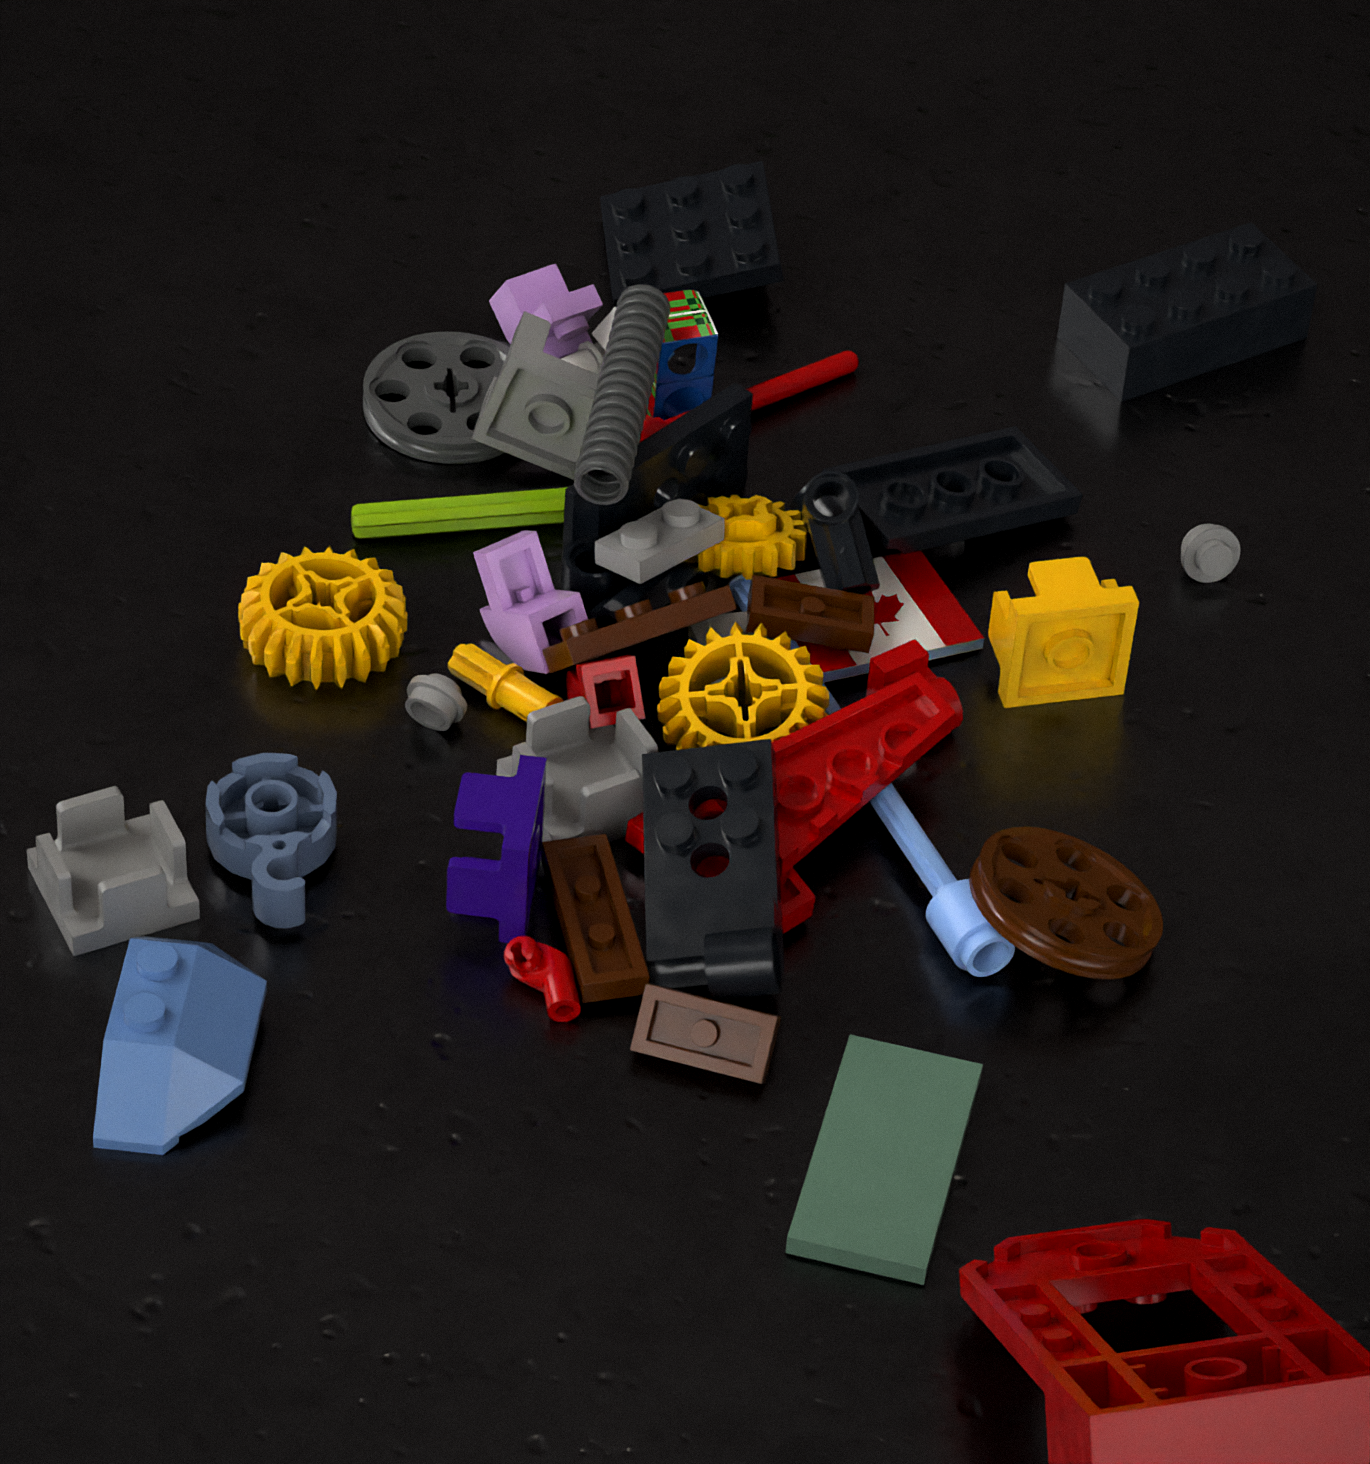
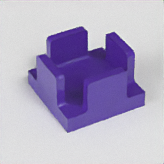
(516, 811)

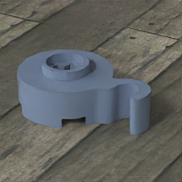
(272, 828)

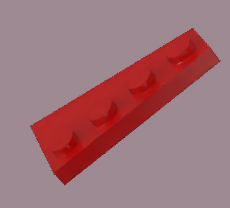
(849, 758)

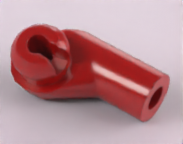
(547, 972)

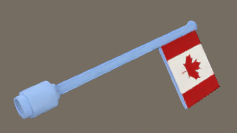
(908, 607)

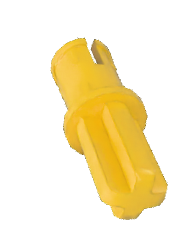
(501, 683)

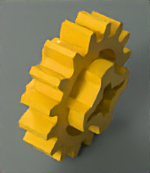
(756, 538)

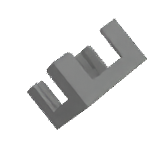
(537, 403)

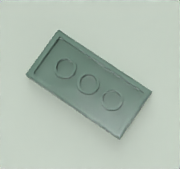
(885, 1159)

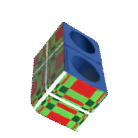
(687, 324)

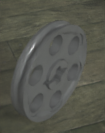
(427, 395)

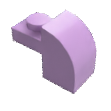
(547, 297)
(522, 601)

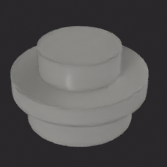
(1209, 552)
(435, 701)

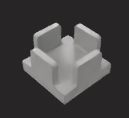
(589, 772)
(111, 874)

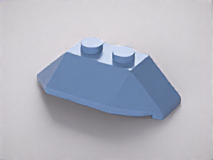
(174, 1043)

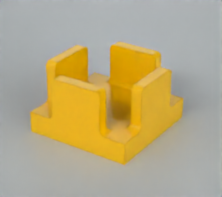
(1064, 640)

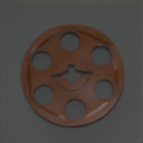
(1065, 902)

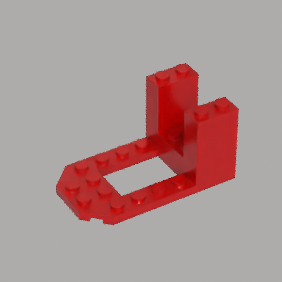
(1272, 1395)

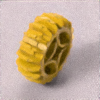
(322, 617)
(789, 693)

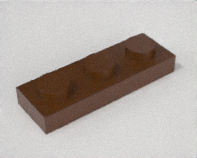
(637, 624)
(594, 918)

